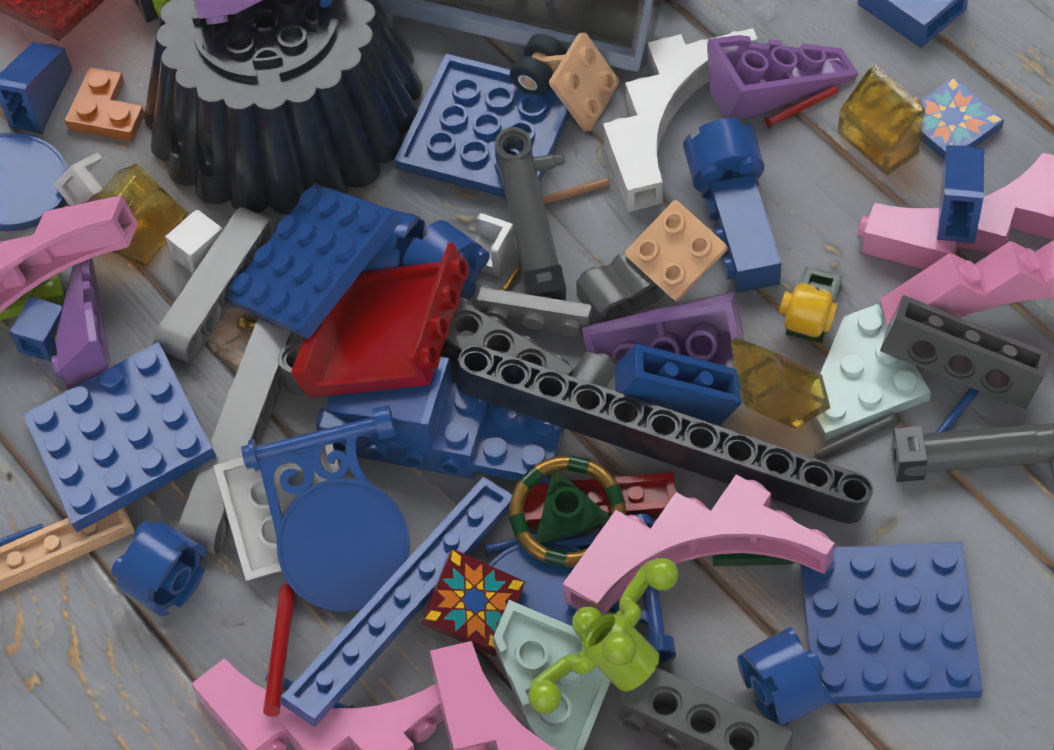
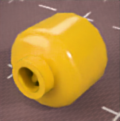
(808, 310)

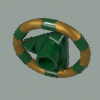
(565, 510)

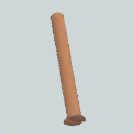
(574, 191)

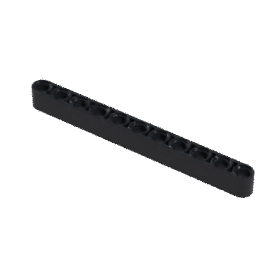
(680, 431)

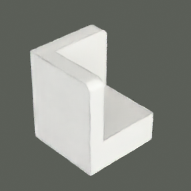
(78, 184)
(498, 239)
(192, 240)

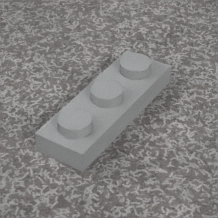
(535, 311)

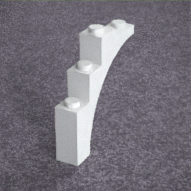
(652, 102)

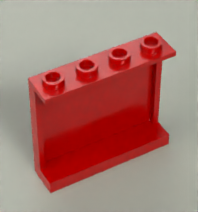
(384, 330)

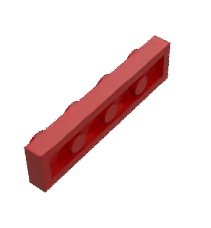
(642, 495)

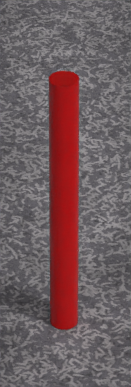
(279, 651)

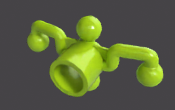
(609, 641)

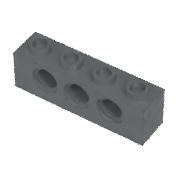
(494, 334)
(964, 352)
(692, 707)

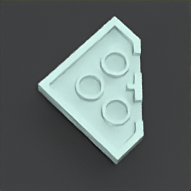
(862, 379)
(527, 647)

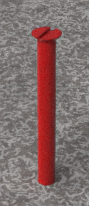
(769, 121)

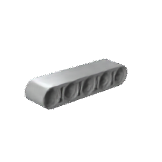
(202, 300)

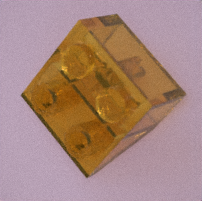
(882, 121)
(152, 208)
(778, 385)

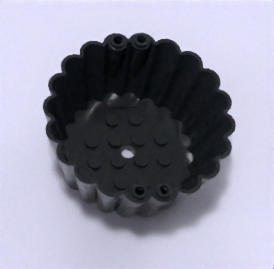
(279, 105)

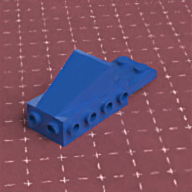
(446, 430)

